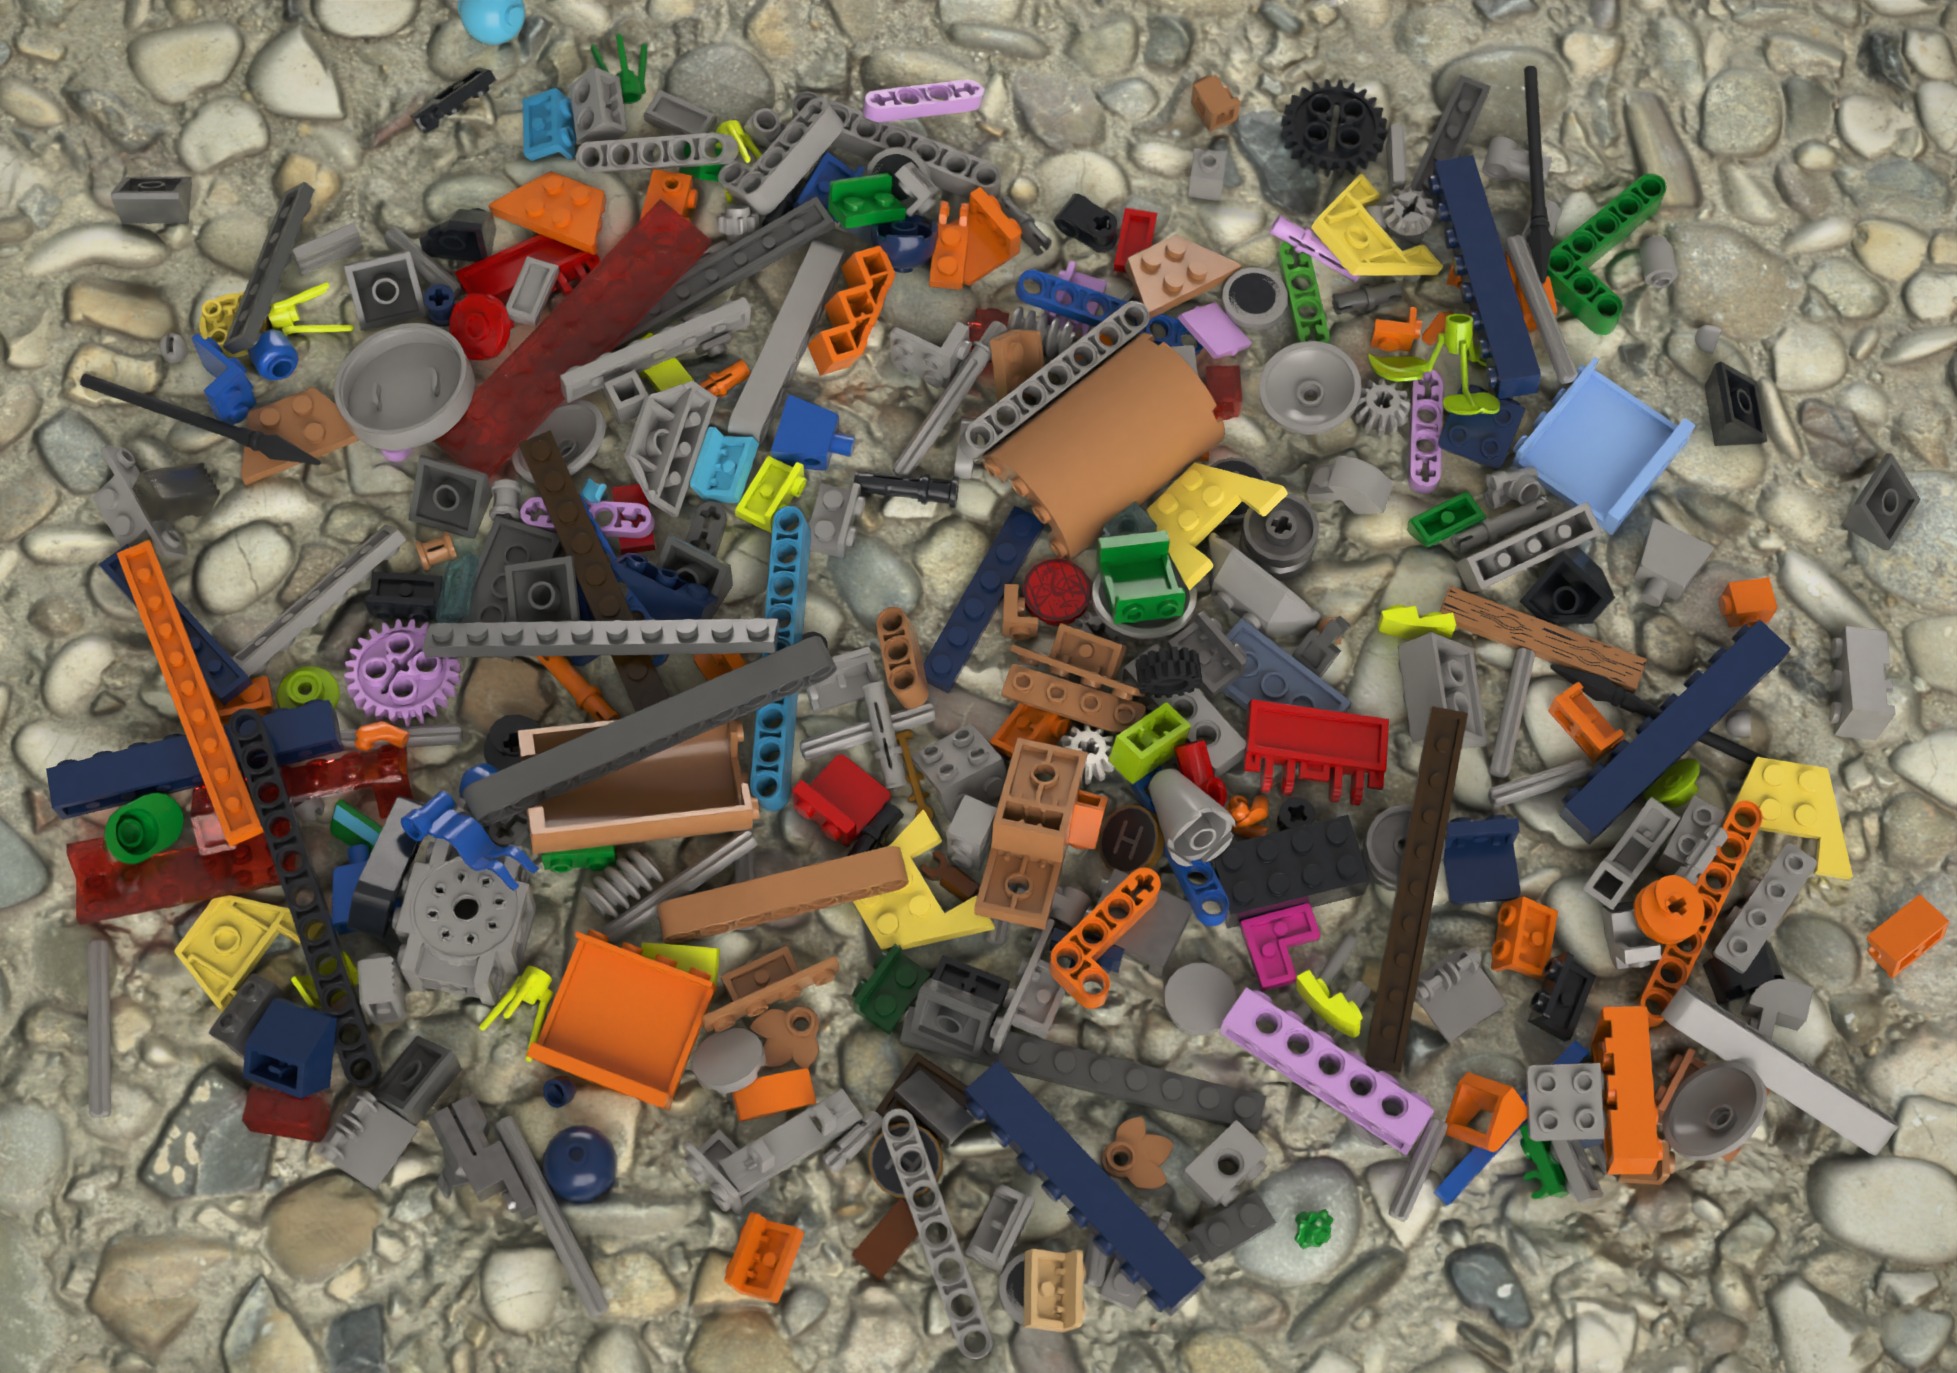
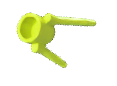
(743, 140)
(285, 313)
(529, 987)

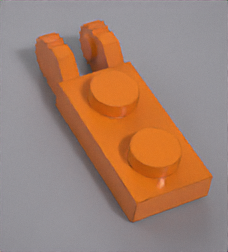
(951, 250)

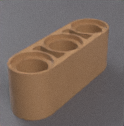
(898, 644)

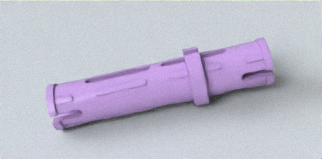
(1306, 242)

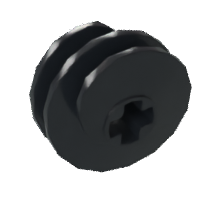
(502, 739)

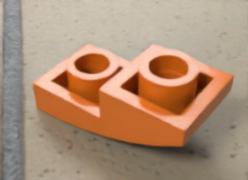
(774, 1094)

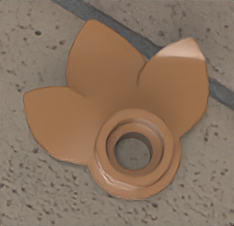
(784, 1041)
(1143, 1155)

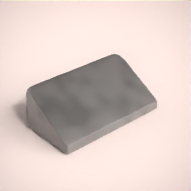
(933, 1107)

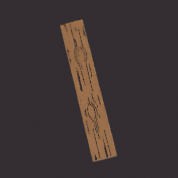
(1544, 638)

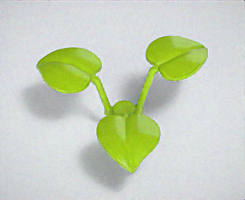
(1458, 340)

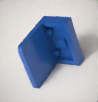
(231, 391)

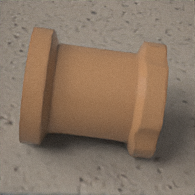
(436, 551)

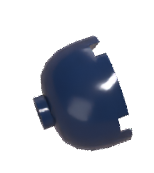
(906, 241)
(580, 1163)

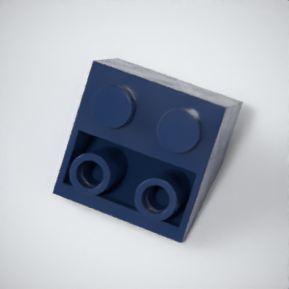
(291, 1049)

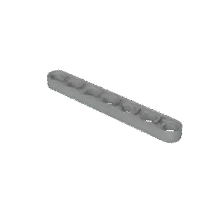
(936, 1252)

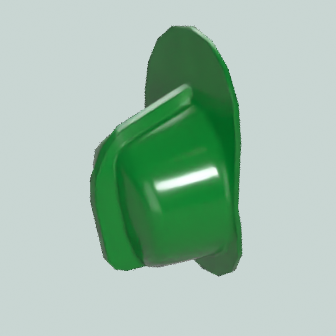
(143, 828)

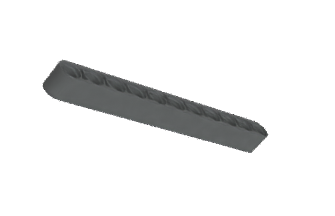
(648, 731)

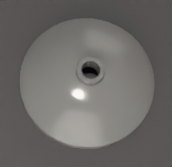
(1306, 371)
(577, 432)
(1147, 628)
(1715, 1110)

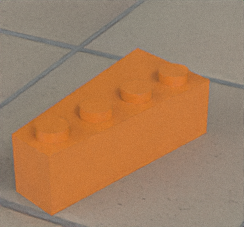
(1624, 1054)

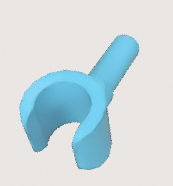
(593, 491)

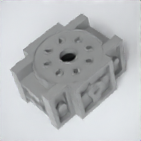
(449, 906)

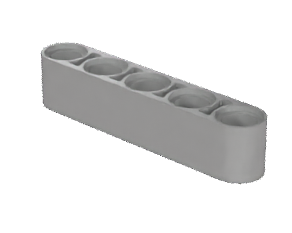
(642, 152)

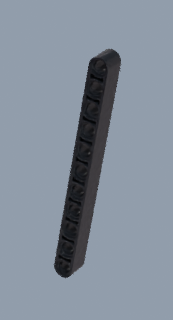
(295, 881)

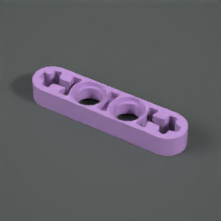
(888, 105)
(1425, 431)
(629, 511)

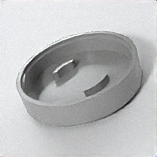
(404, 386)

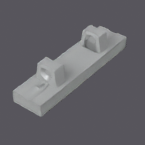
(790, 1142)

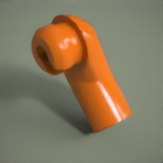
(378, 731)
(1246, 817)
(1251, 831)

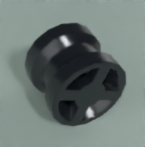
(1294, 805)

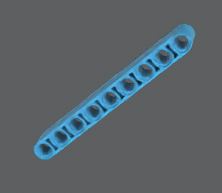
(784, 608)

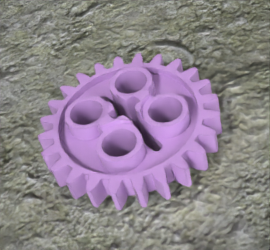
(401, 675)

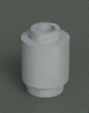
(1658, 262)

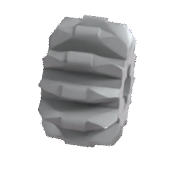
(1377, 417)

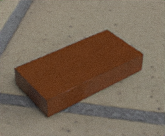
(887, 1241)

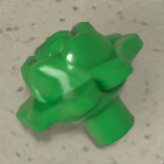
(1313, 1228)

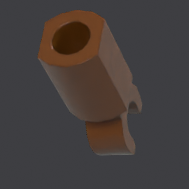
(951, 878)

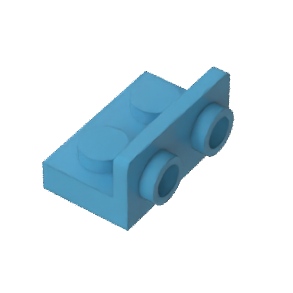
(548, 125)

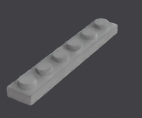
(656, 349)
(326, 593)

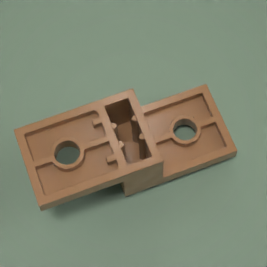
(1030, 833)

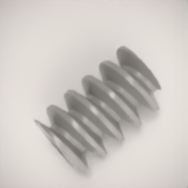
(1053, 337)
(622, 883)

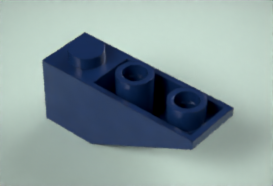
(663, 591)

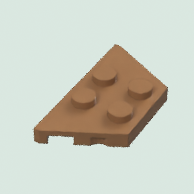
(1176, 273)
(302, 419)

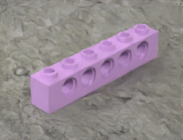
(1333, 1089)

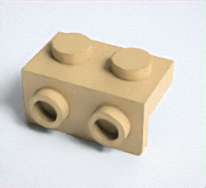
(1053, 1290)

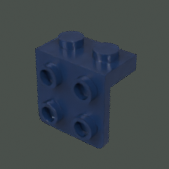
(1482, 436)
(1481, 860)

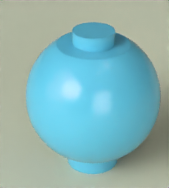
(492, 20)

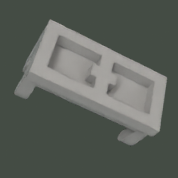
(844, 686)
(1000, 1228)

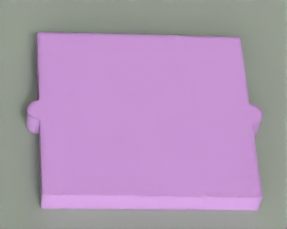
(1214, 330)

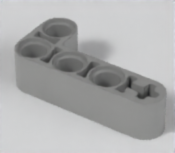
(785, 160)

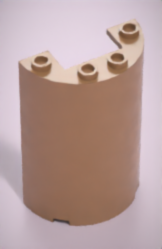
(1109, 442)
(665, 796)

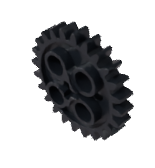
(1363, 132)

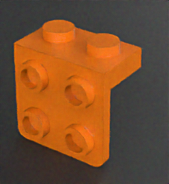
(991, 237)

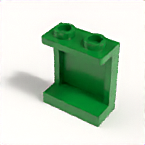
(1139, 577)

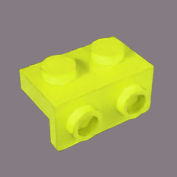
(770, 491)

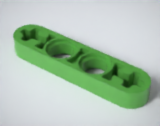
(1300, 298)

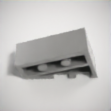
(1860, 683)

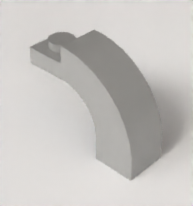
(1632, 854)

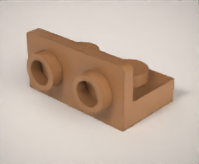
(1015, 359)

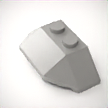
(669, 442)
(1255, 594)

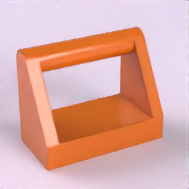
(1479, 1093)

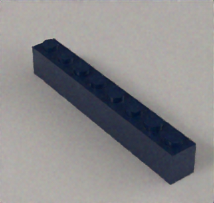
(1484, 277)
(1674, 731)
(170, 767)
(1084, 1188)

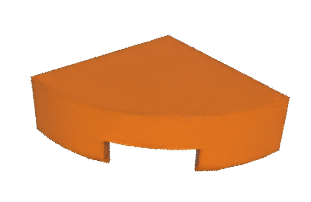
(1437, 326)

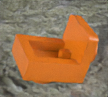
(1396, 335)

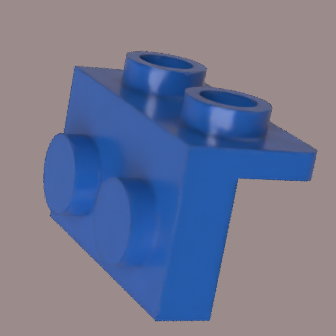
(819, 181)

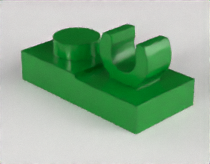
(1550, 1171)

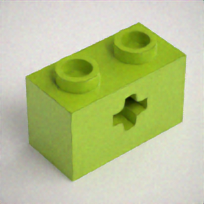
(1149, 742)

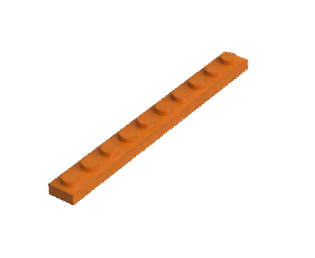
(190, 693)

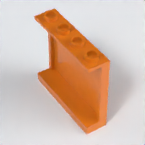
(624, 1019)

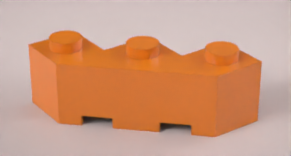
(853, 311)

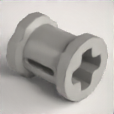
(505, 499)

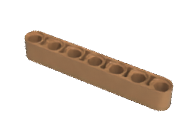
(782, 895)

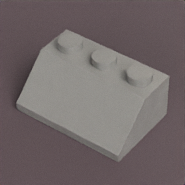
(1443, 676)

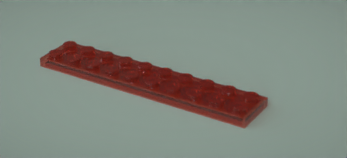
(574, 334)

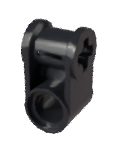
(1086, 223)

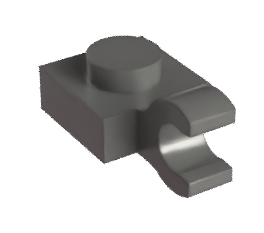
(1318, 648)

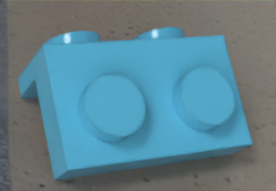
(723, 467)

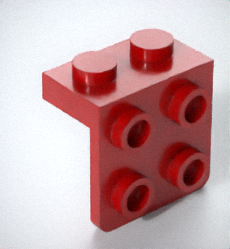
(840, 800)

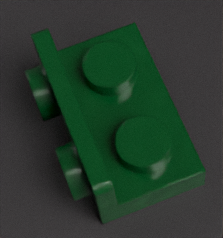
(889, 990)

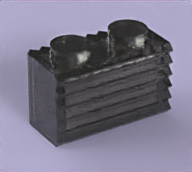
(176, 492)

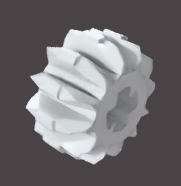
(1091, 741)

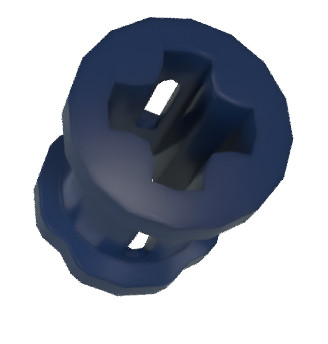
(440, 303)

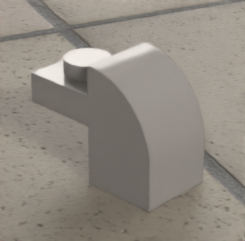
(624, 396)
(1352, 481)
(1625, 940)
(1778, 1003)

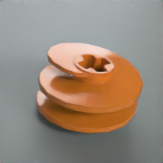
(1669, 910)

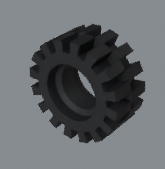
(1168, 672)

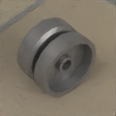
(1282, 539)
(1381, 848)

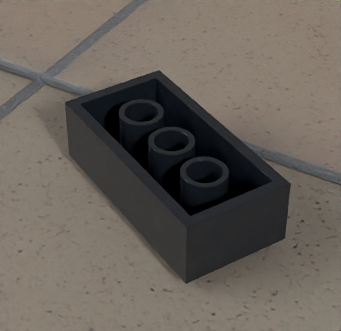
(1291, 868)

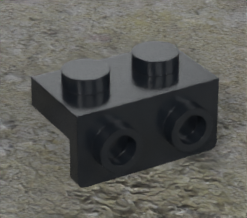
(404, 596)
(1561, 997)

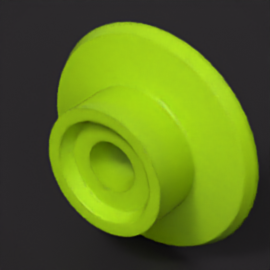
(322, 683)
(1676, 784)

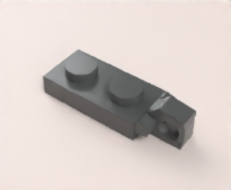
(1228, 1230)

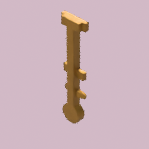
(913, 777)

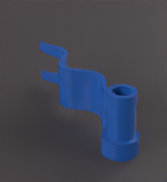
(465, 835)

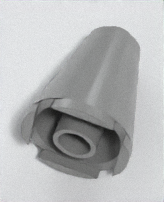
(1189, 818)

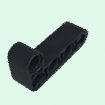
(384, 873)

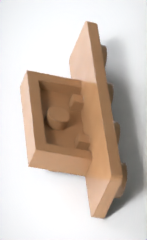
(1085, 655)
(1071, 699)
(765, 982)

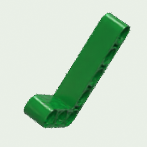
(1597, 244)

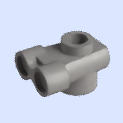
(764, 126)
(1511, 484)

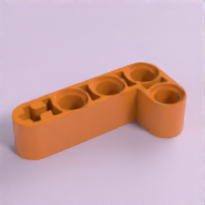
(1109, 930)

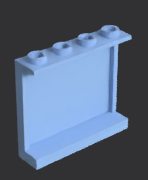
(1600, 447)

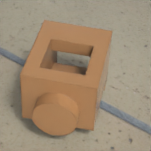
(1214, 102)

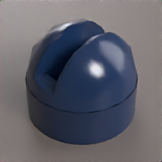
(559, 1091)

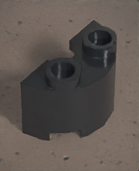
(1732, 985)

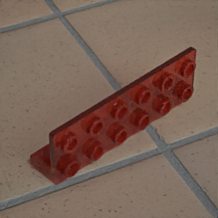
(381, 769)
(168, 878)

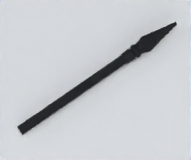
(1540, 237)
(270, 445)
(1602, 689)

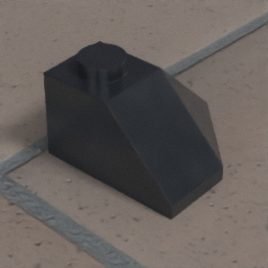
(461, 236)
(1570, 590)

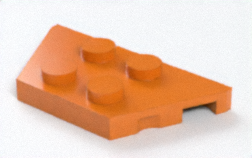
(556, 209)

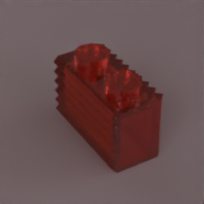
(285, 1115)

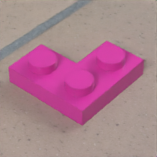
(1269, 939)

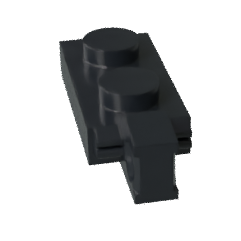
(451, 99)

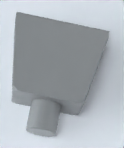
(1669, 562)

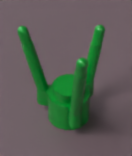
(631, 85)

